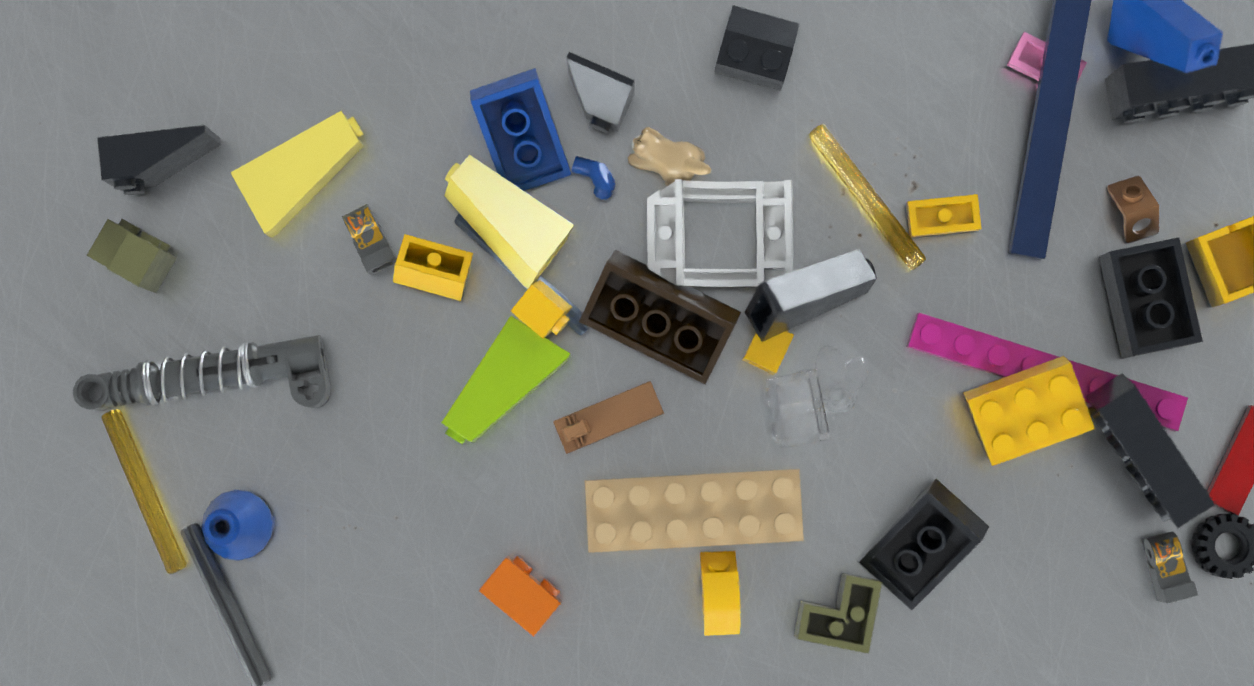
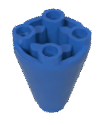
(248, 522)

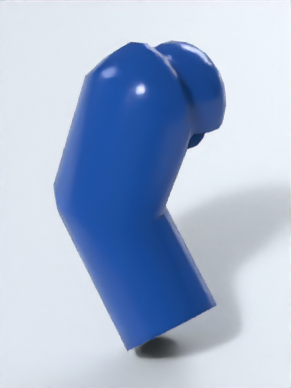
(599, 175)

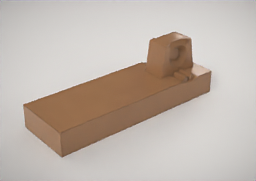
(608, 417)

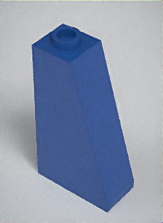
(1165, 33)

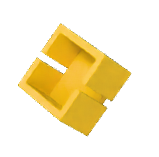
(1225, 261)

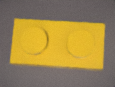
(943, 215)

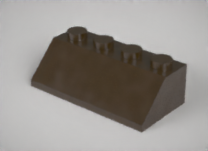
(659, 318)

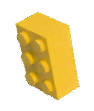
(1029, 410)

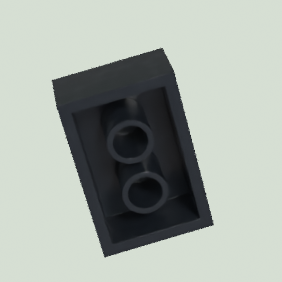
(1150, 298)

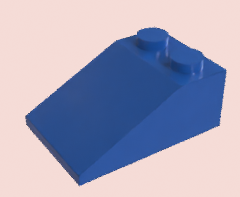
(520, 130)

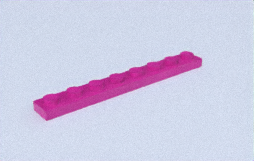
(1007, 358)

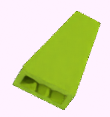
(503, 379)

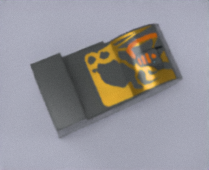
(369, 240)
(1168, 568)

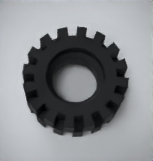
(1206, 551)

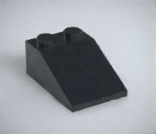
(151, 157)
(924, 544)

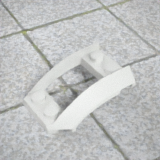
(773, 231)

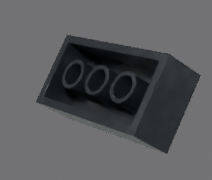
(1156, 88)
(1152, 454)

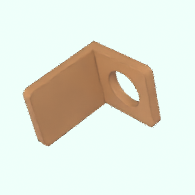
(1135, 203)

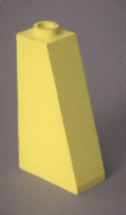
(296, 170)
(507, 218)

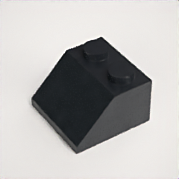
(756, 47)

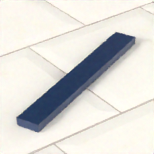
(1049, 128)

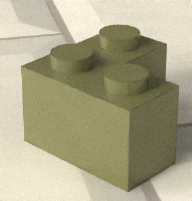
(136, 258)
(849, 623)

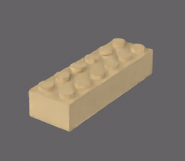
(694, 510)

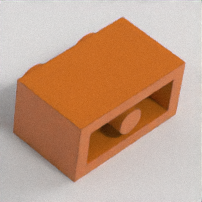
(521, 594)

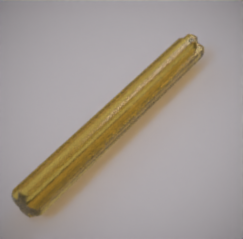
(867, 197)
(143, 491)

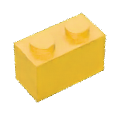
(432, 267)

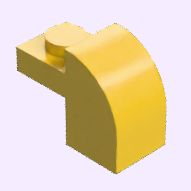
(720, 593)

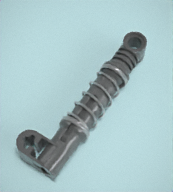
(245, 365)

